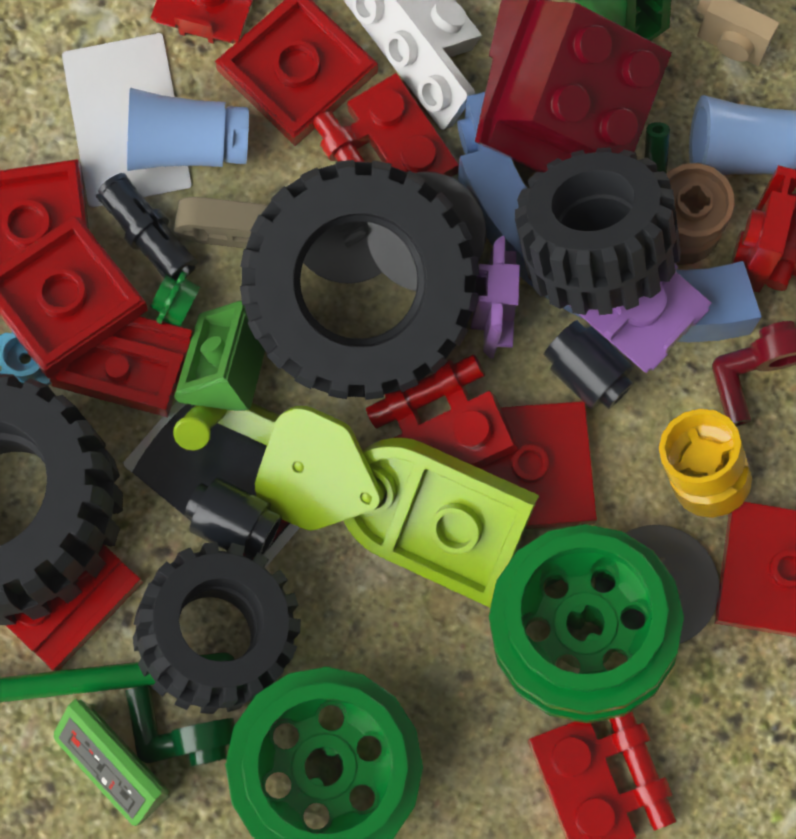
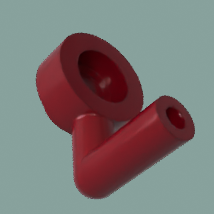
(770, 352)

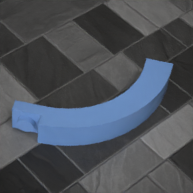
(497, 187)

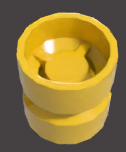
(705, 462)

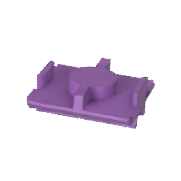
(497, 298)
(655, 325)

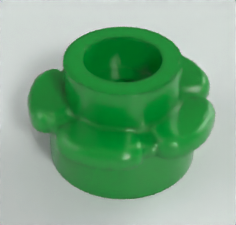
(174, 299)

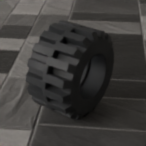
(598, 231)
(244, 585)

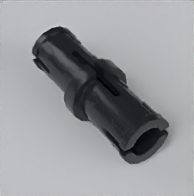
(145, 227)

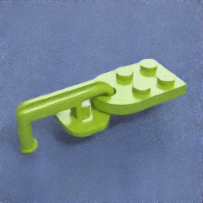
(438, 510)

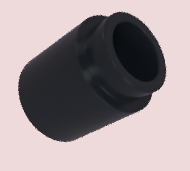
(589, 365)
(232, 516)

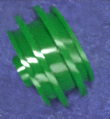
(576, 557)
(297, 702)

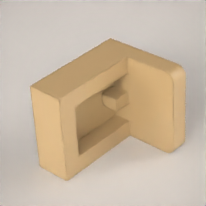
(736, 29)

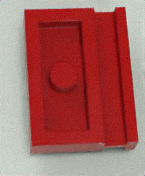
(767, 228)
(131, 367)
(71, 625)

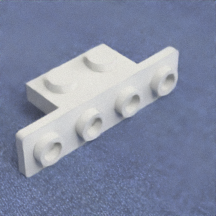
(418, 43)

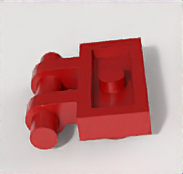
(393, 127)
(469, 431)
(582, 784)

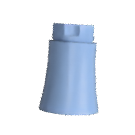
(184, 132)
(742, 137)

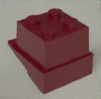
(565, 83)

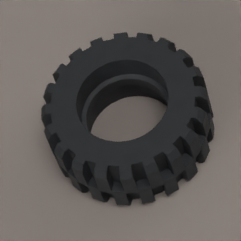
(442, 260)
(76, 503)

